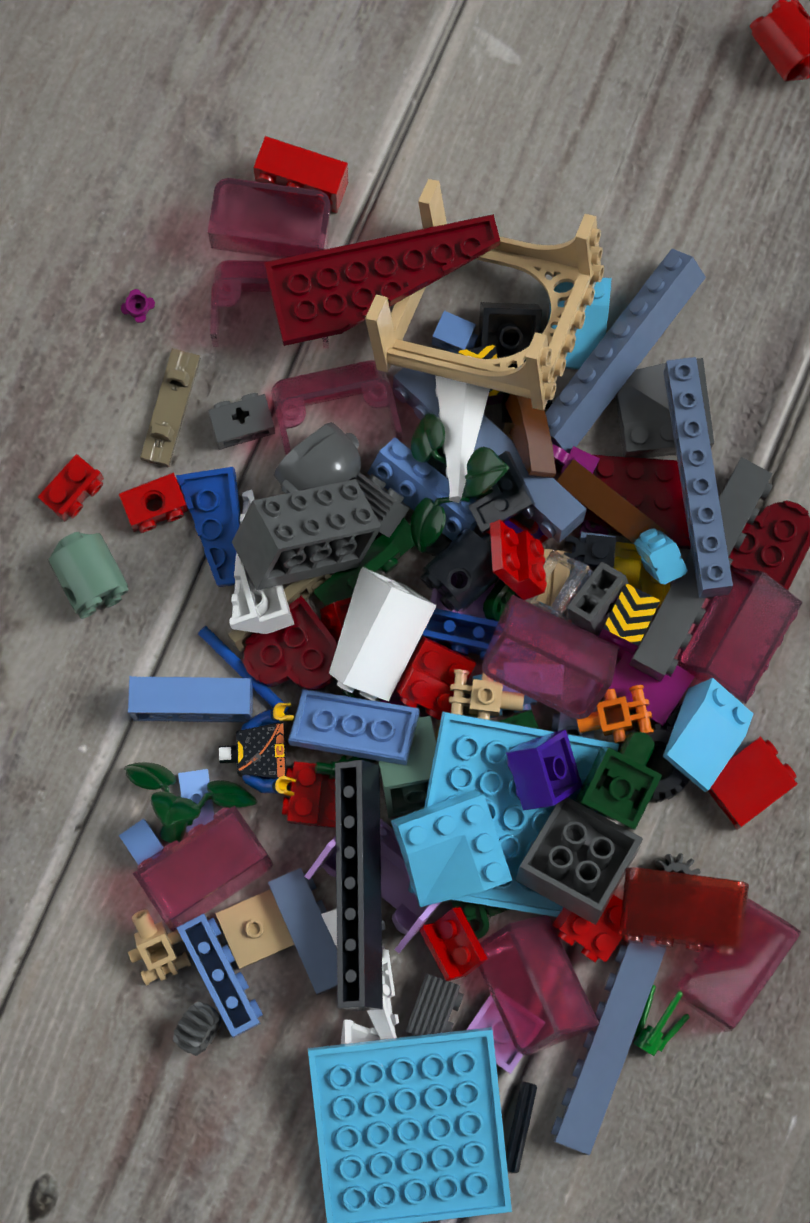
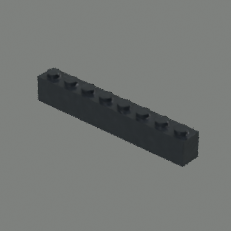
(358, 886)

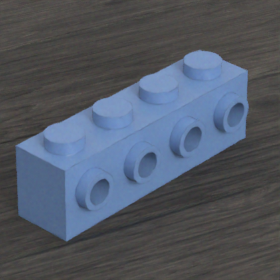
(419, 481)
(218, 975)

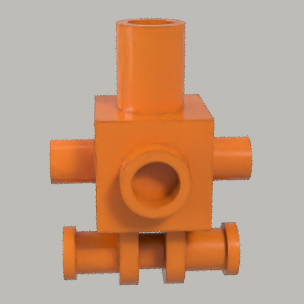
(615, 717)

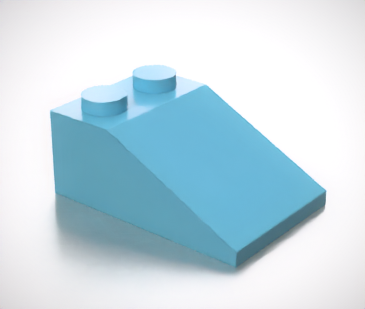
(594, 325)
(707, 732)

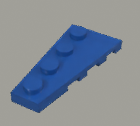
(216, 515)

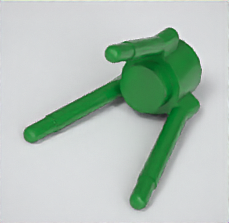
(650, 1038)

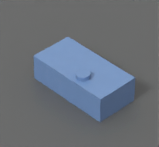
(190, 699)

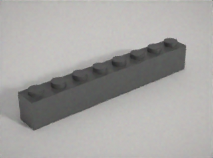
(682, 603)

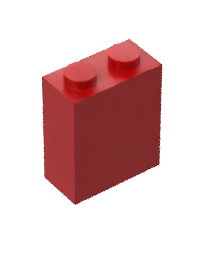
(751, 782)

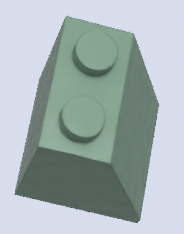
(407, 784)

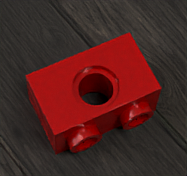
(137, 499)

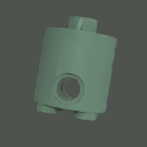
(87, 573)

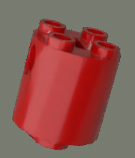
(785, 39)

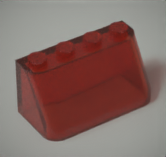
(683, 910)

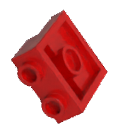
(518, 560)
(430, 675)
(312, 798)
(598, 939)

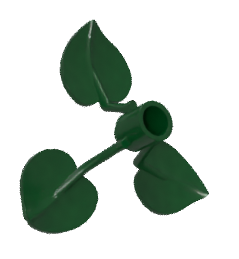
(483, 472)
(179, 812)

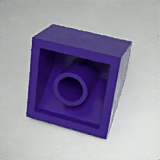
(544, 770)

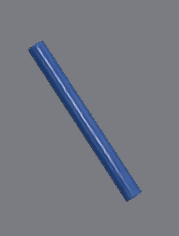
(220, 648)

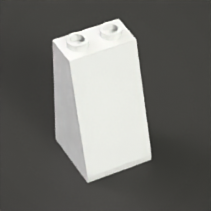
(379, 635)

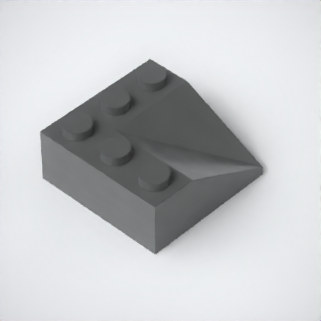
(646, 415)
(579, 859)

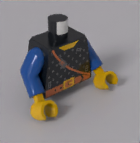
(261, 752)

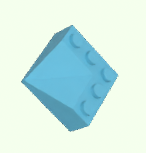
(451, 849)

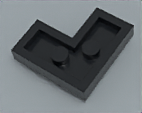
(506, 501)

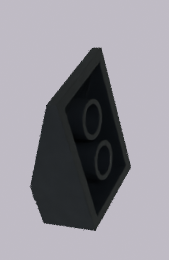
(508, 326)

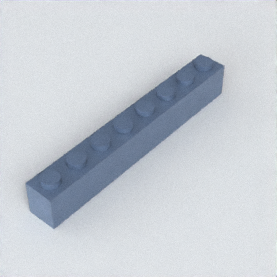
(623, 349)
(555, 507)
(607, 1045)

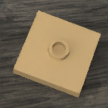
(255, 929)

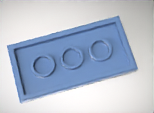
(354, 727)

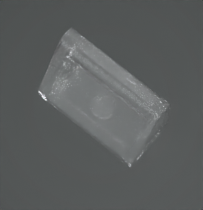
(575, 581)

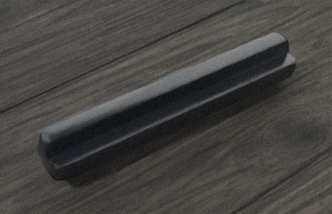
(520, 1126)

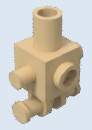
(485, 697)
(156, 948)

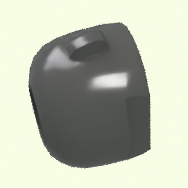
(320, 460)

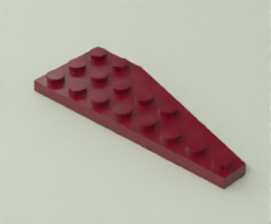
(334, 287)
(650, 487)

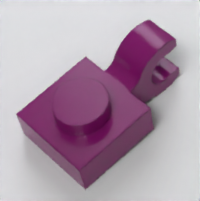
(582, 457)

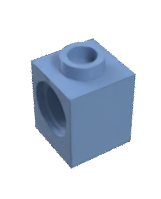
(454, 333)
(142, 842)

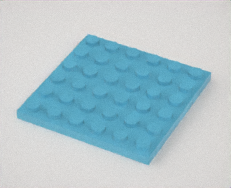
(472, 757)
(410, 1128)

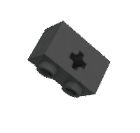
(230, 431)
(597, 598)

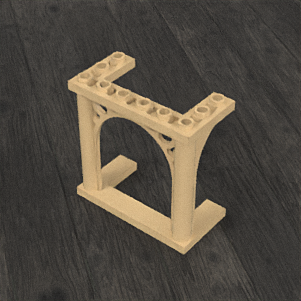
(571, 261)

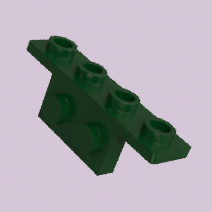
(380, 558)

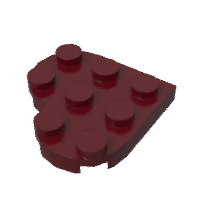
(775, 542)
(293, 653)

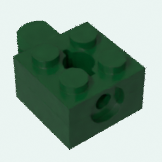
(620, 781)

